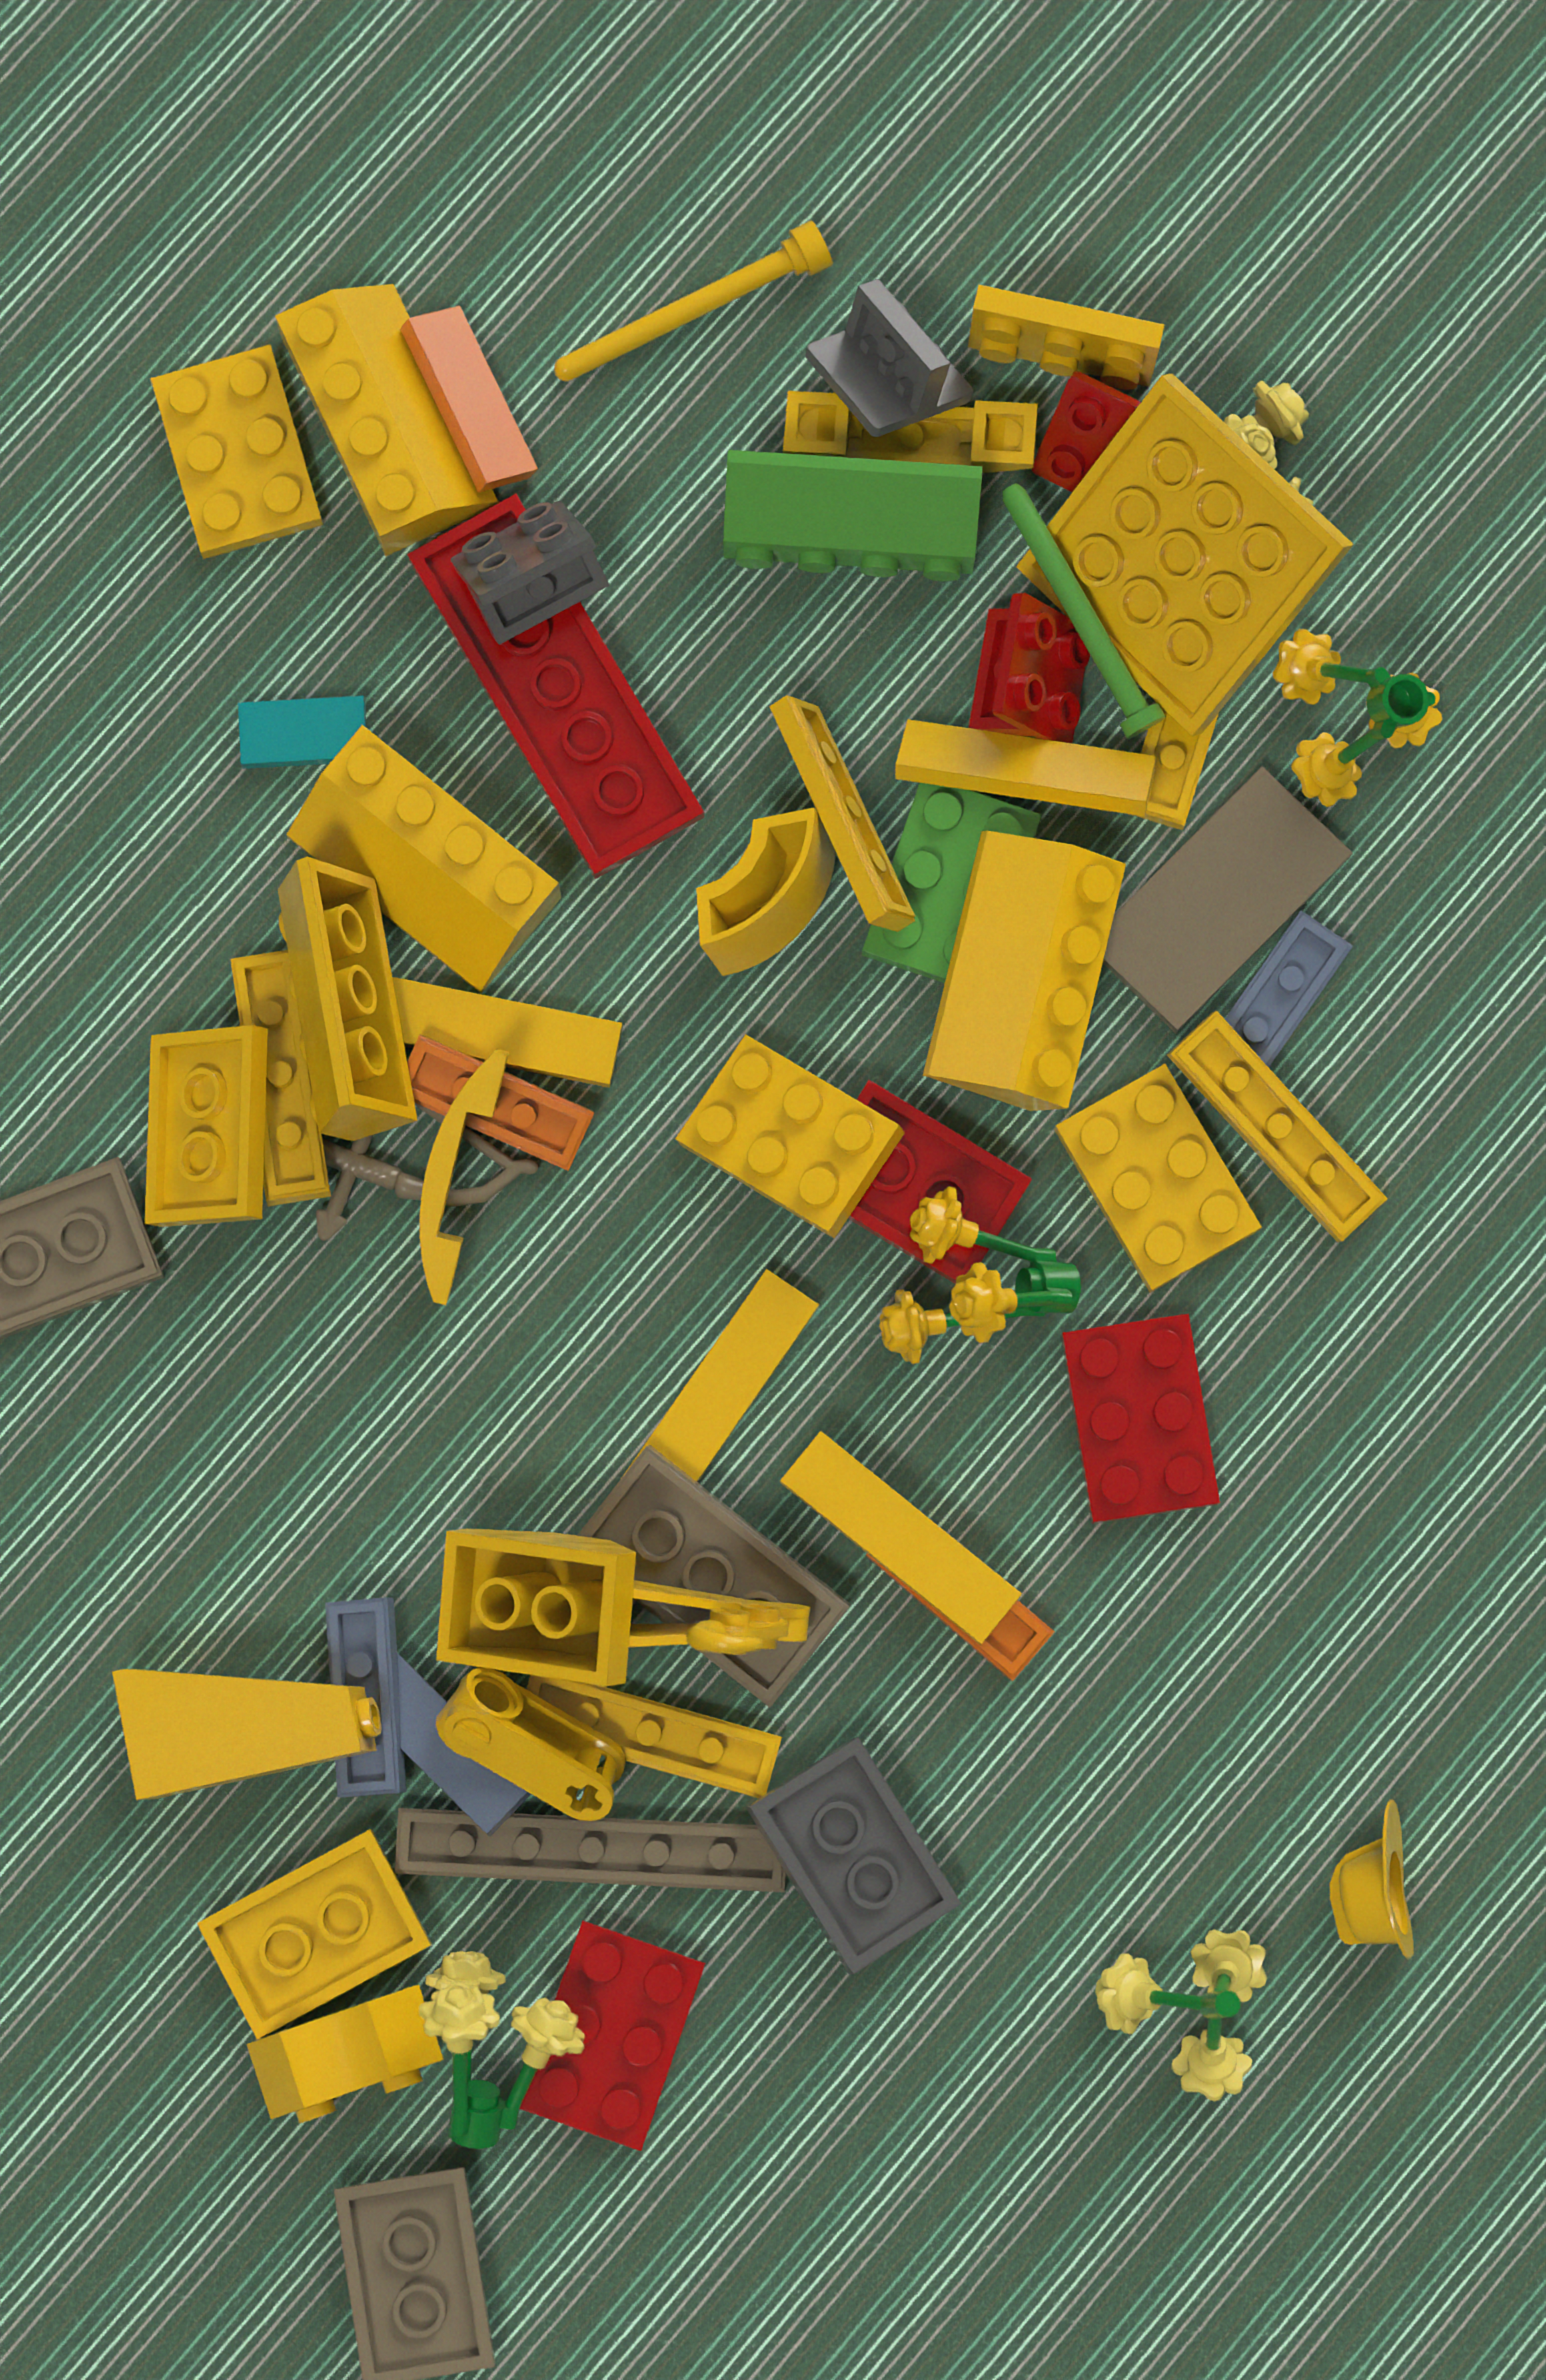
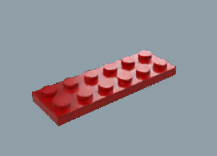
(566, 712)

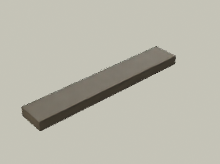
(588, 1851)

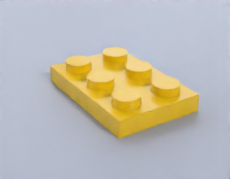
(1064, 337)
(236, 451)
(206, 1126)
(790, 1136)
(1157, 1178)
(314, 1934)

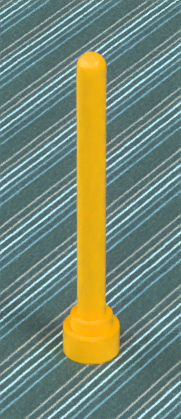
(800, 253)

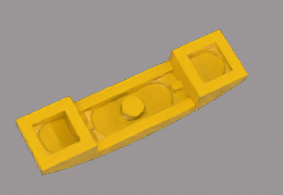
(988, 435)
(441, 1250)

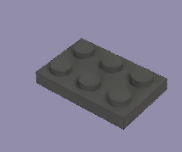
(853, 1855)

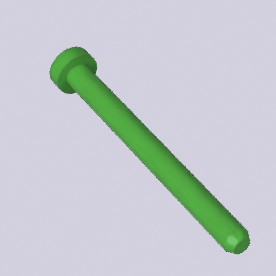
(1081, 613)

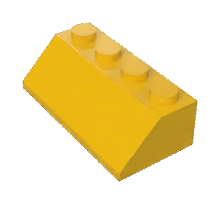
(380, 414)
(432, 859)
(1024, 970)
(345, 1001)

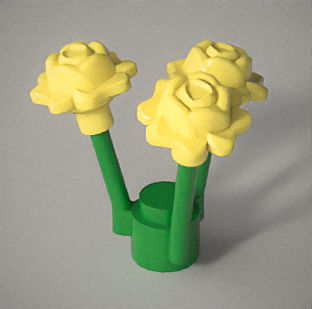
(465, 2012)

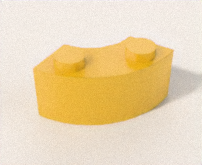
(767, 893)
(343, 2053)

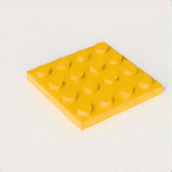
(1189, 552)

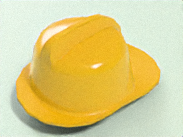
(1370, 1891)

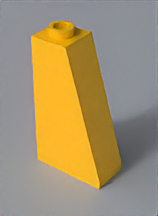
(225, 1729)

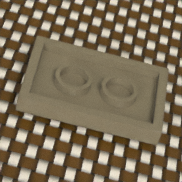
(414, 2276)

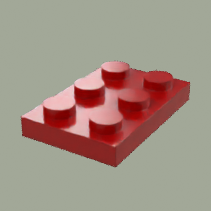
(929, 1162)
(1140, 1418)
(632, 2013)

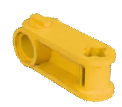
(531, 1744)

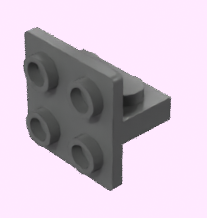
(887, 365)
(530, 569)

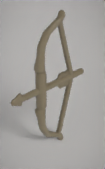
(356, 1164)

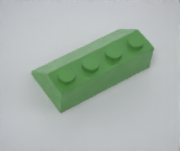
(851, 514)

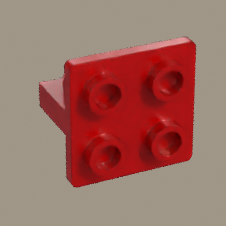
(1081, 429)
(1029, 672)

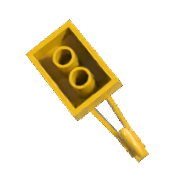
(566, 1606)

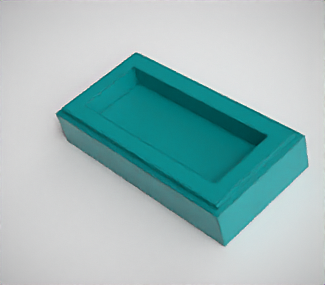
(297, 730)

